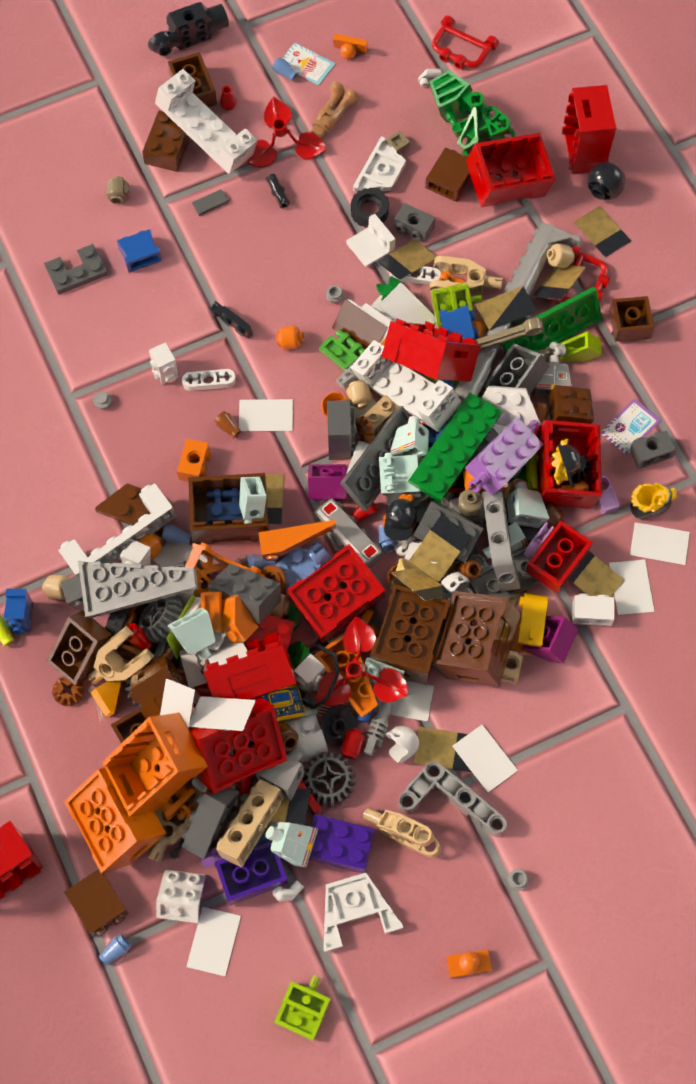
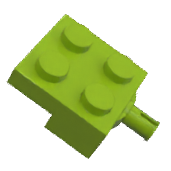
(452, 298)
(303, 1009)

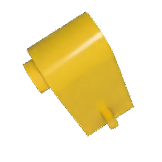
(532, 619)

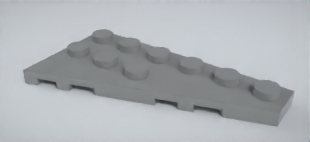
(122, 585)

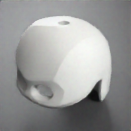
(456, 582)
(406, 743)

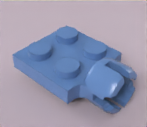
(302, 563)

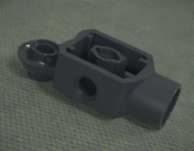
(189, 27)

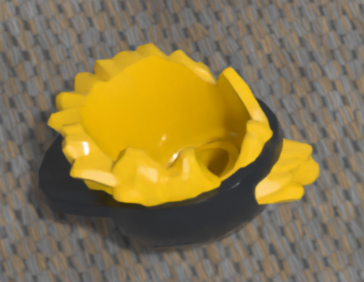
(566, 462)
(651, 500)

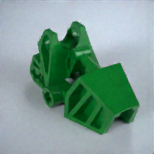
(456, 102)

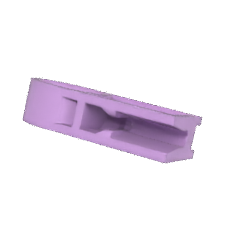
(608, 501)
(538, 541)

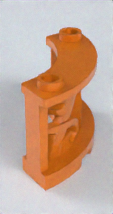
(208, 567)

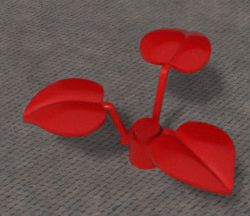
(276, 117)
(389, 685)

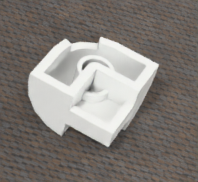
(311, 738)

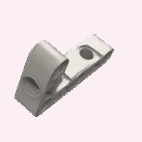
(500, 541)
(453, 789)

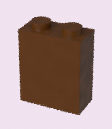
(449, 175)
(96, 903)

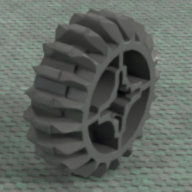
(157, 617)
(335, 776)

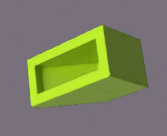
(582, 348)

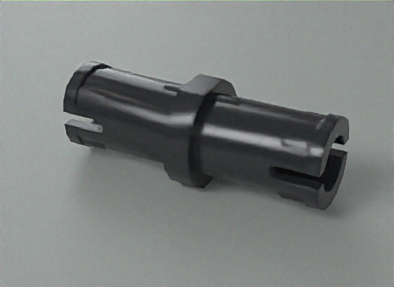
(277, 190)

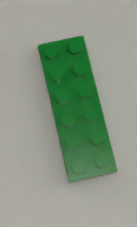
(562, 321)
(455, 447)

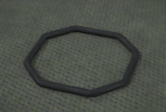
(334, 679)

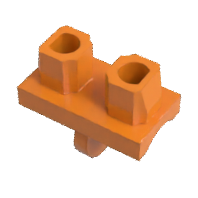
(171, 809)

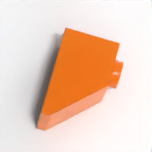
(237, 620)

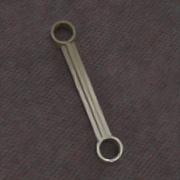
(530, 327)

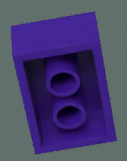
(341, 844)
(259, 874)

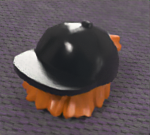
(400, 518)

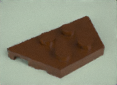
(125, 506)

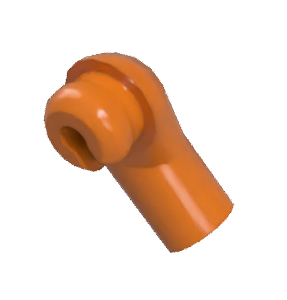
(446, 275)
(578, 486)

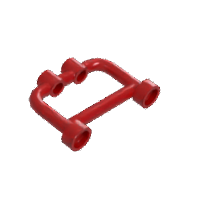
(460, 60)
(602, 281)

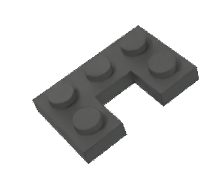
(69, 279)

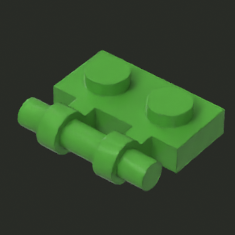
(338, 353)

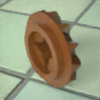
(365, 429)
(275, 571)
(66, 699)

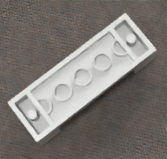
(202, 125)
(418, 396)
(160, 515)

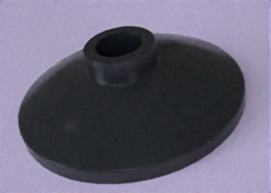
(345, 721)

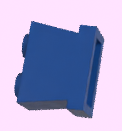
(139, 250)
(460, 322)
(18, 610)

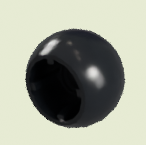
(606, 181)

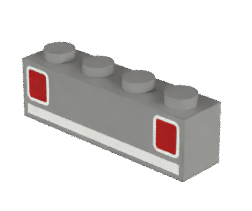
(348, 532)

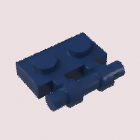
(224, 510)

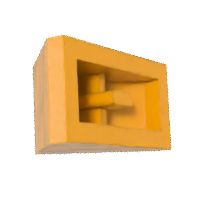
(106, 696)

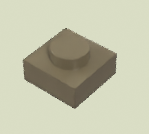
(398, 142)

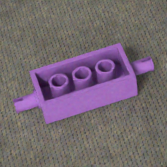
(504, 456)

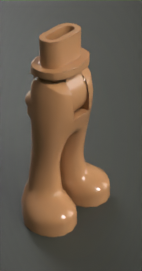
(326, 117)

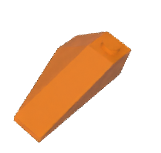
(284, 540)
(362, 694)

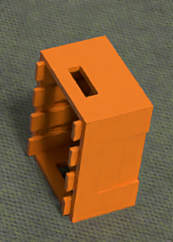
(161, 742)
(106, 826)

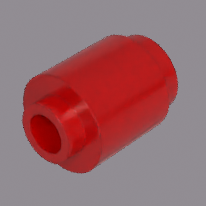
(352, 743)

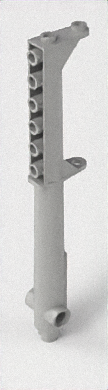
(525, 276)

